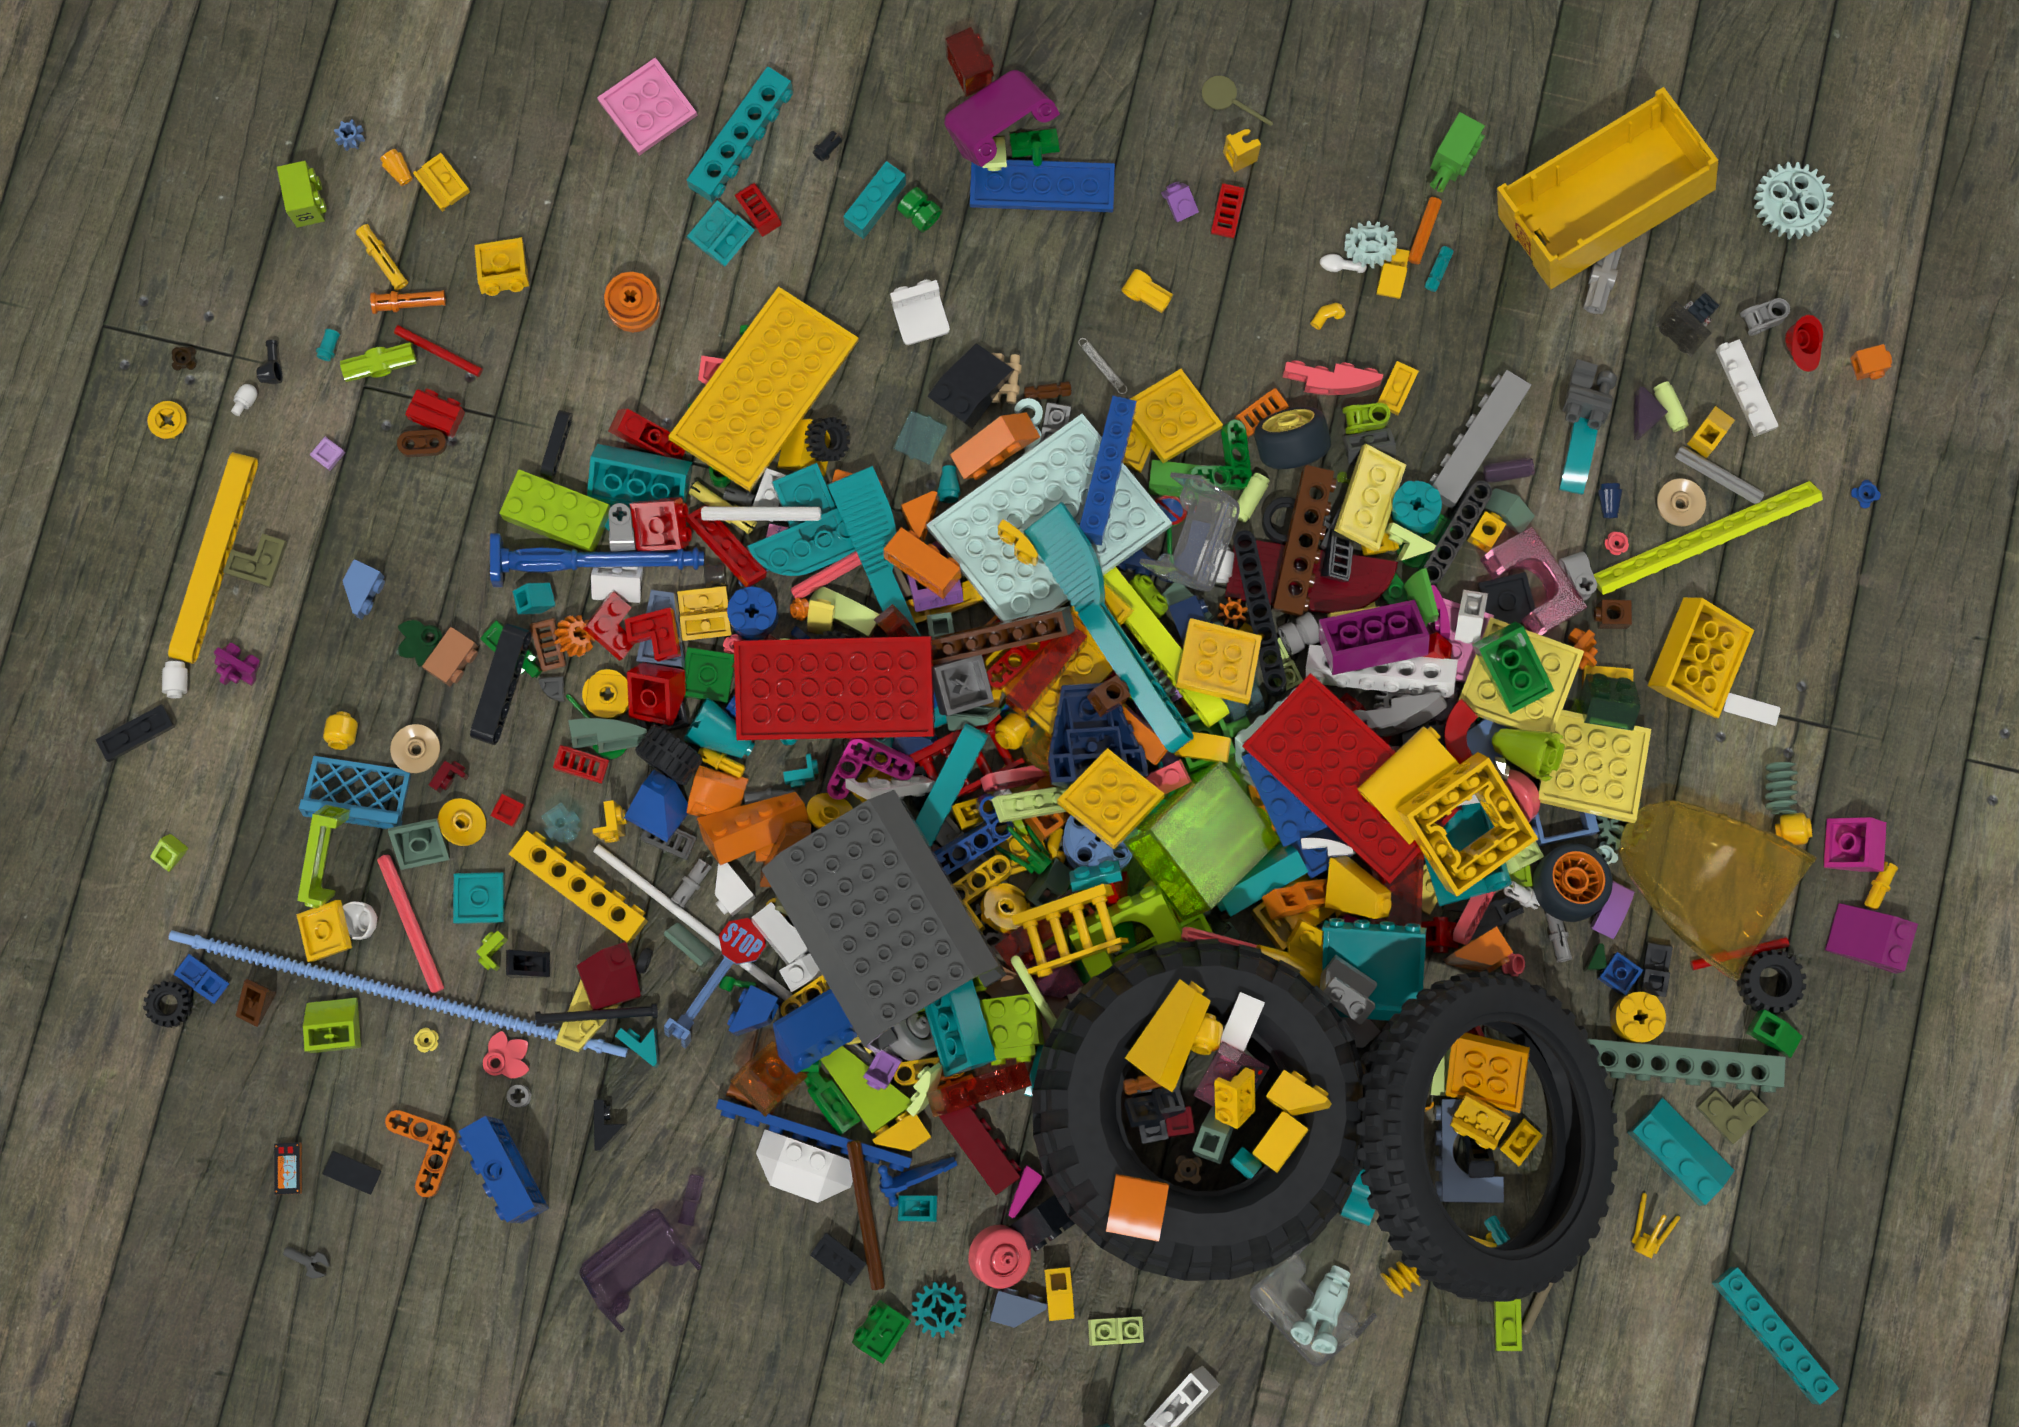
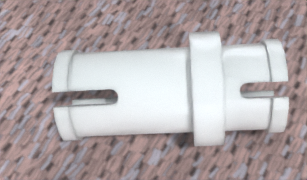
(1524, 895)

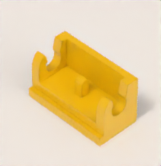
(1240, 153)

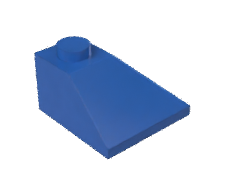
(658, 806)

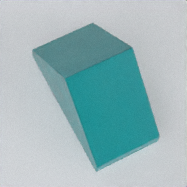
(918, 1208)

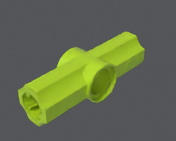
(378, 362)

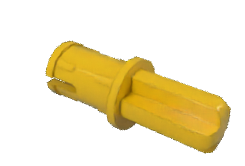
(721, 762)
(1880, 886)

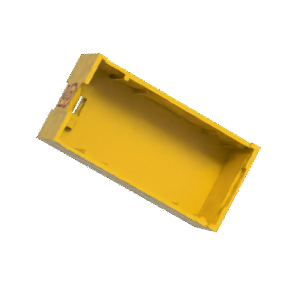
(1608, 189)

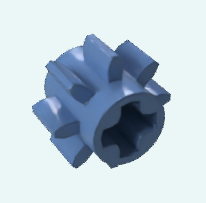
(346, 130)

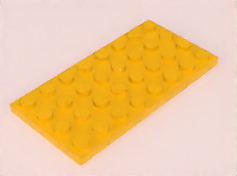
(763, 389)

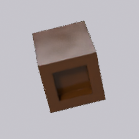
(1621, 607)
(1105, 704)

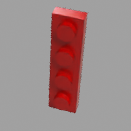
(727, 548)

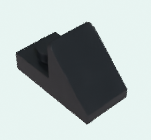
(604, 1133)

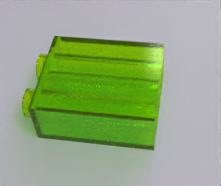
(1202, 840)

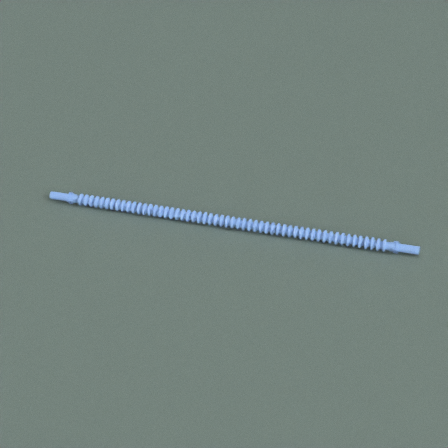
(198, 942)

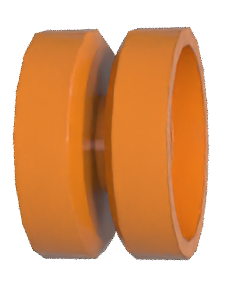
(628, 288)

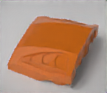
(715, 792)

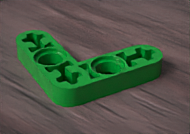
(1232, 466)

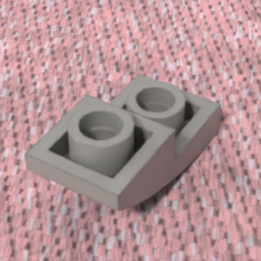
(1055, 418)

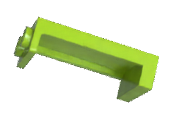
(316, 854)

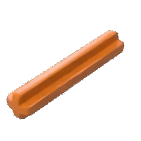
(1424, 230)

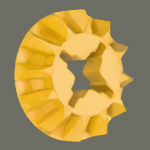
(167, 409)

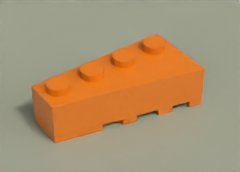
(750, 826)

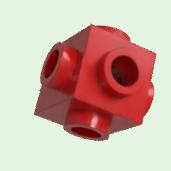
(1439, 934)

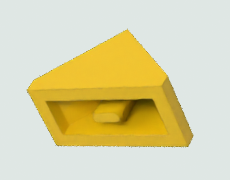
(968, 815)

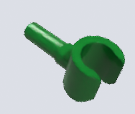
(728, 982)

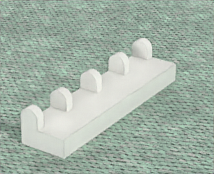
(1746, 387)

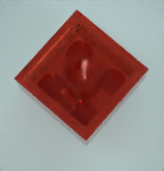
(968, 61)

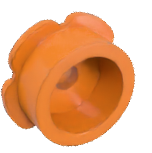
(799, 609)

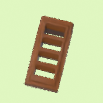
(540, 646)

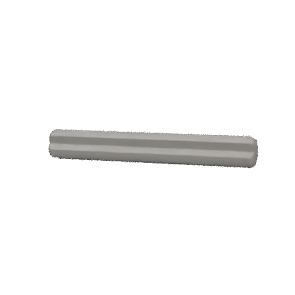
(1719, 475)

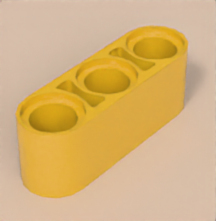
(916, 1067)

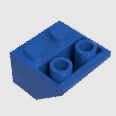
(755, 1011)

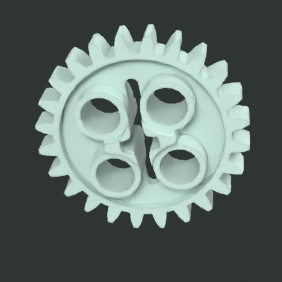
(1813, 193)

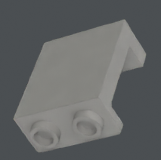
(1348, 989)

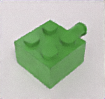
(1457, 150)
(1220, 729)

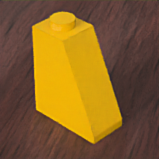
(1355, 890)

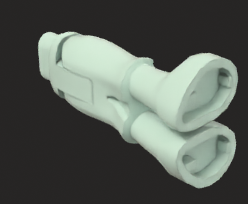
(1324, 1309)

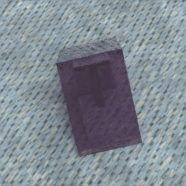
(1646, 412)

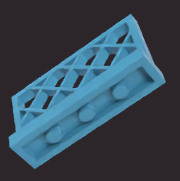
(358, 814)

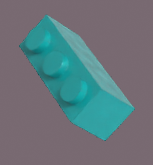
(874, 200)

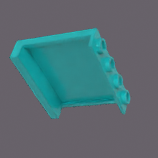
(1385, 954)

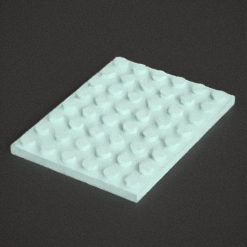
(1023, 493)

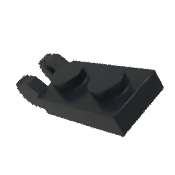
(1495, 916)

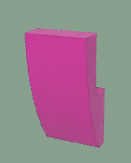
(1442, 623)

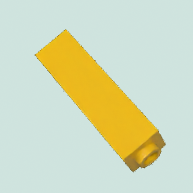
(1170, 1035)

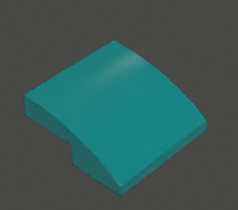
(720, 233)

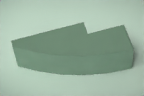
(605, 733)

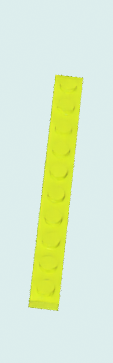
(1707, 537)

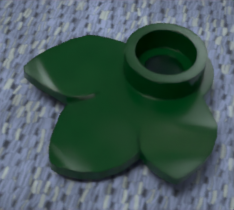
(415, 643)

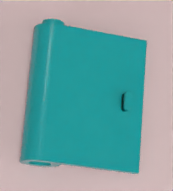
(1461, 831)

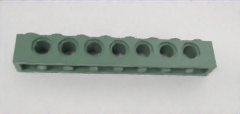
(1771, 1066)

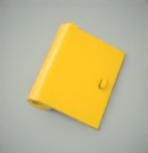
(1406, 774)

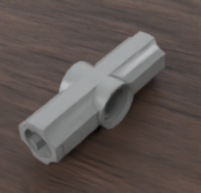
(1601, 282)

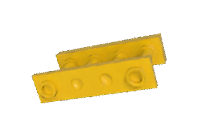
(1052, 910)

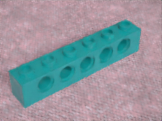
(768, 84)
(1775, 1335)

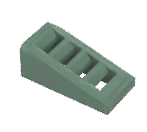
(974, 717)

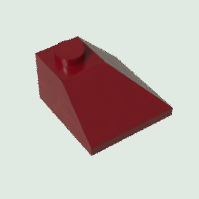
(609, 977)

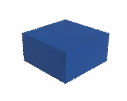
(1620, 974)

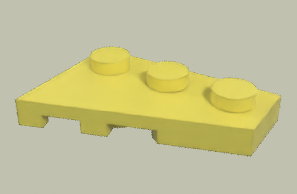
(578, 1033)

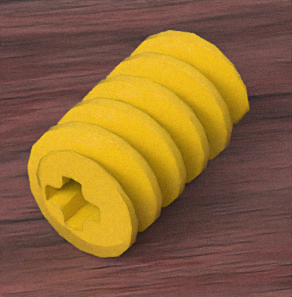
(1401, 1278)

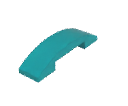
(1578, 457)

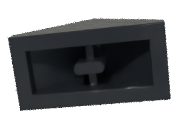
(527, 964)

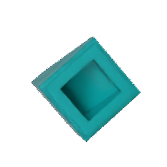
(1245, 1163)

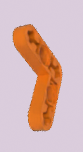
(432, 1140)

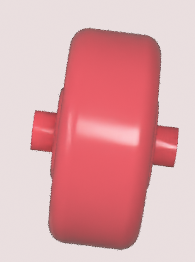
(1524, 793)
(999, 1256)

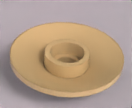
(1689, 494)
(404, 743)

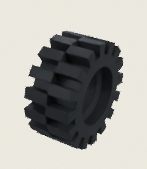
(837, 439)
(154, 998)

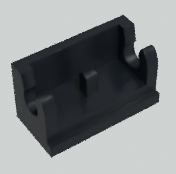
(838, 1259)

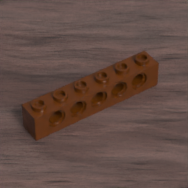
(1310, 478)
(1002, 635)

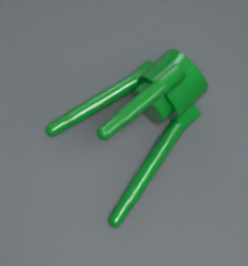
(1038, 859)

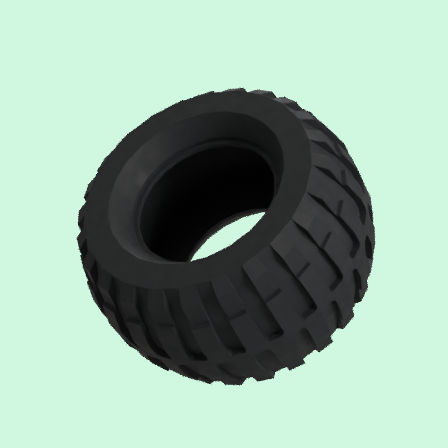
(1086, 1144)

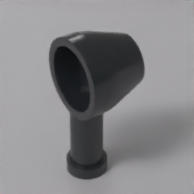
(270, 371)

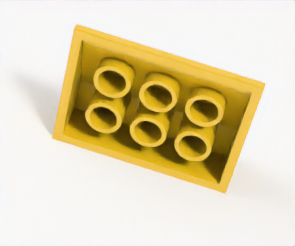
(1701, 656)

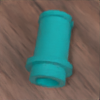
(328, 344)

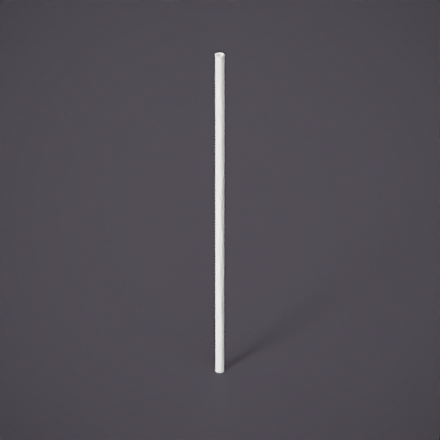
(707, 934)

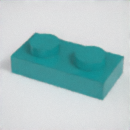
(1089, 877)

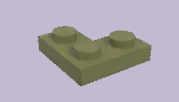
(258, 568)
(1729, 1120)

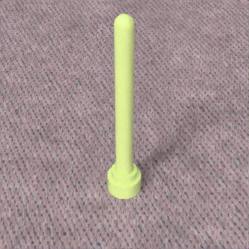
(1034, 991)

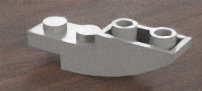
(1404, 713)

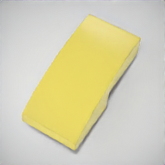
(820, 616)

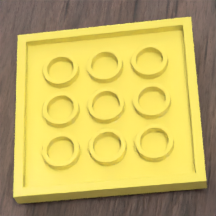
(1560, 665)
(1598, 769)

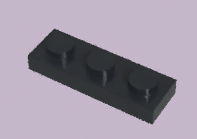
(135, 733)

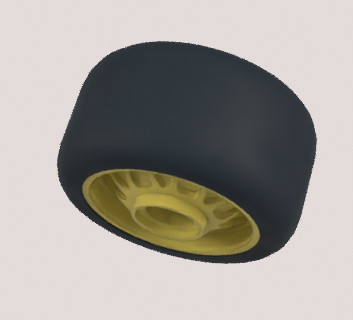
(1292, 438)

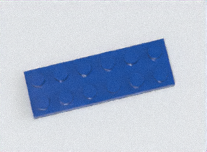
(1045, 187)

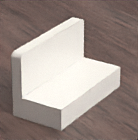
(621, 580)

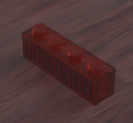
(1045, 672)

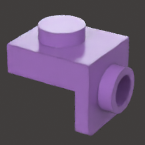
(1180, 201)
(882, 1070)

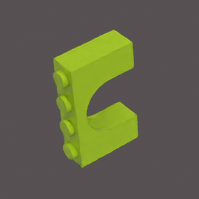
(1146, 907)

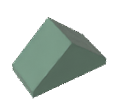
(1510, 509)

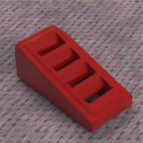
(1233, 191)
(767, 221)
(563, 750)

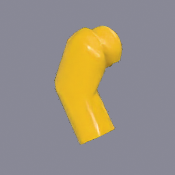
(1331, 310)
(1053, 846)

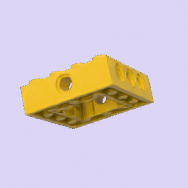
(1508, 837)

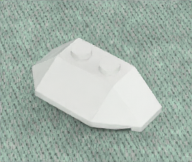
(802, 1168)

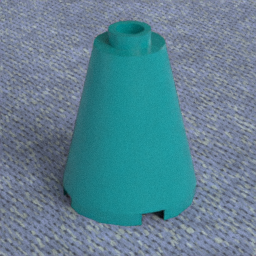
(717, 731)

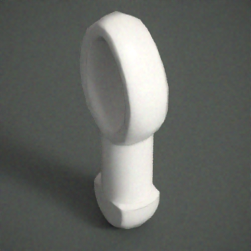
(1336, 263)

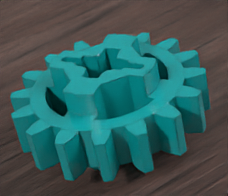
(927, 1311)

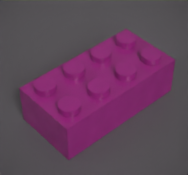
(1373, 637)

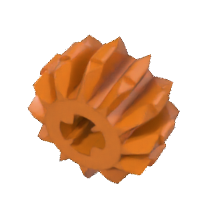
(573, 645)

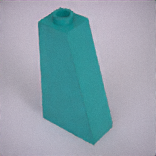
(1273, 871)

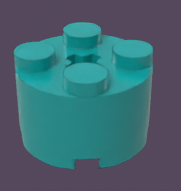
(1418, 495)

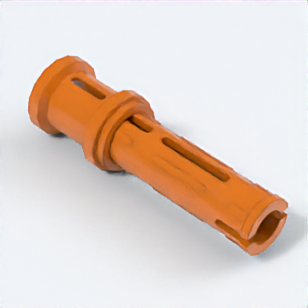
(393, 300)

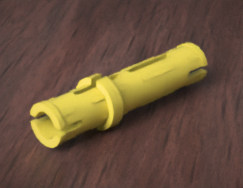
(713, 500)

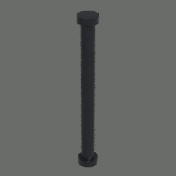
(596, 1014)

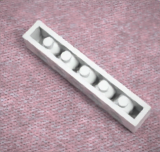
(1406, 676)

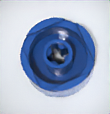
(743, 603)

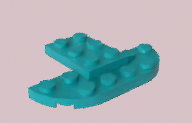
(806, 543)

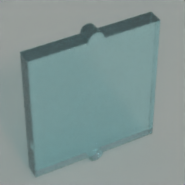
(920, 437)

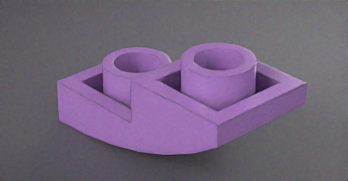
(1614, 911)

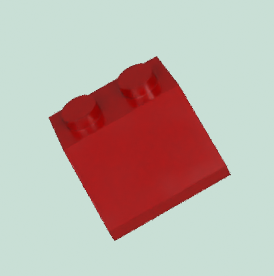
(655, 692)

